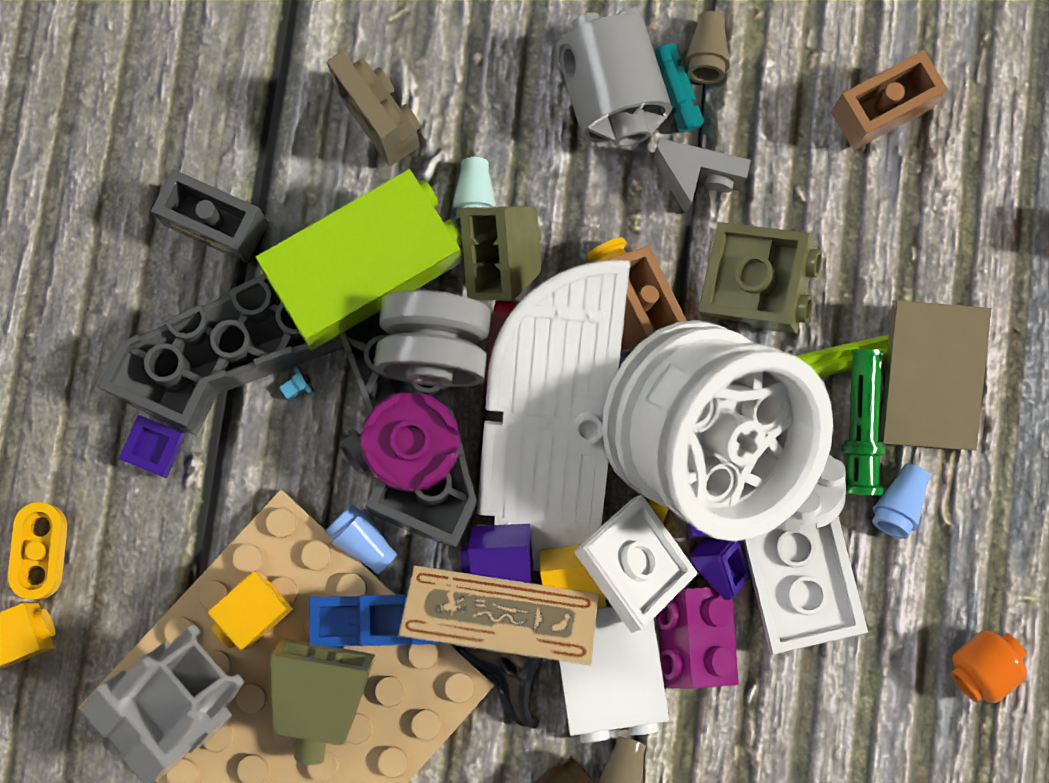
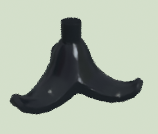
(513, 679)

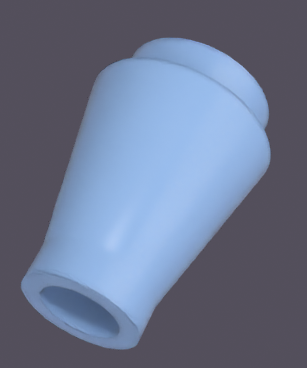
(902, 503)
(360, 538)

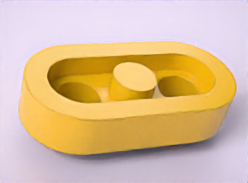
(32, 550)

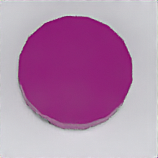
(410, 441)

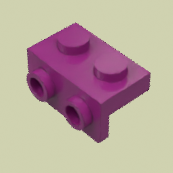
(697, 640)

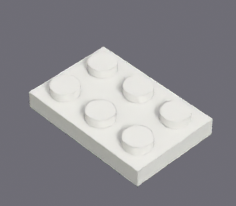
(804, 586)

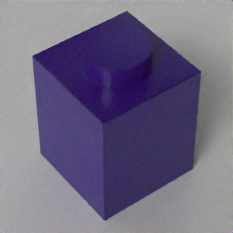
(500, 552)

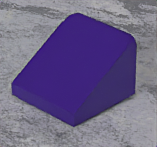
(722, 565)

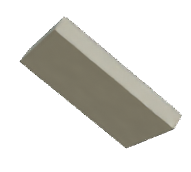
(934, 375)

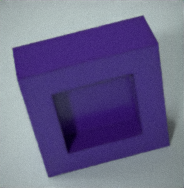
(152, 446)

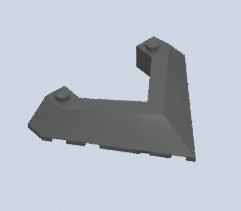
(249, 336)

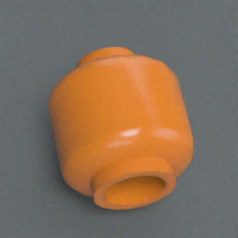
(989, 666)

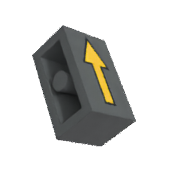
(210, 216)

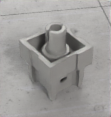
(163, 705)

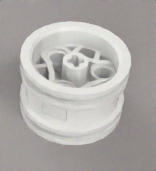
(718, 428)

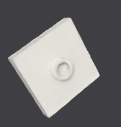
(636, 563)

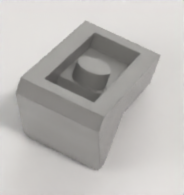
(686, 164)

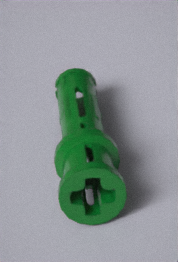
(863, 447)

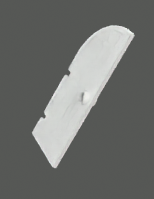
(552, 386)

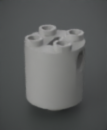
(613, 78)

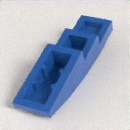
(359, 621)

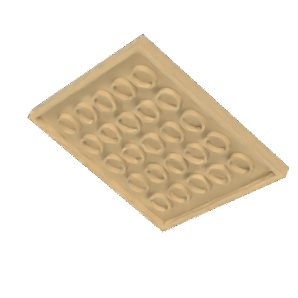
(409, 699)

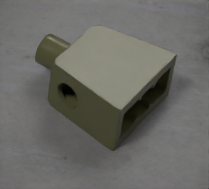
(500, 250)
(316, 694)

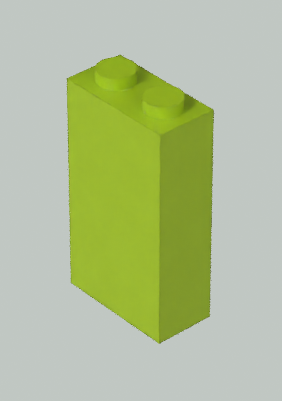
(358, 255)

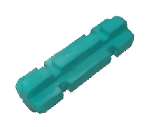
(678, 88)

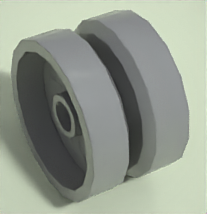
(432, 339)

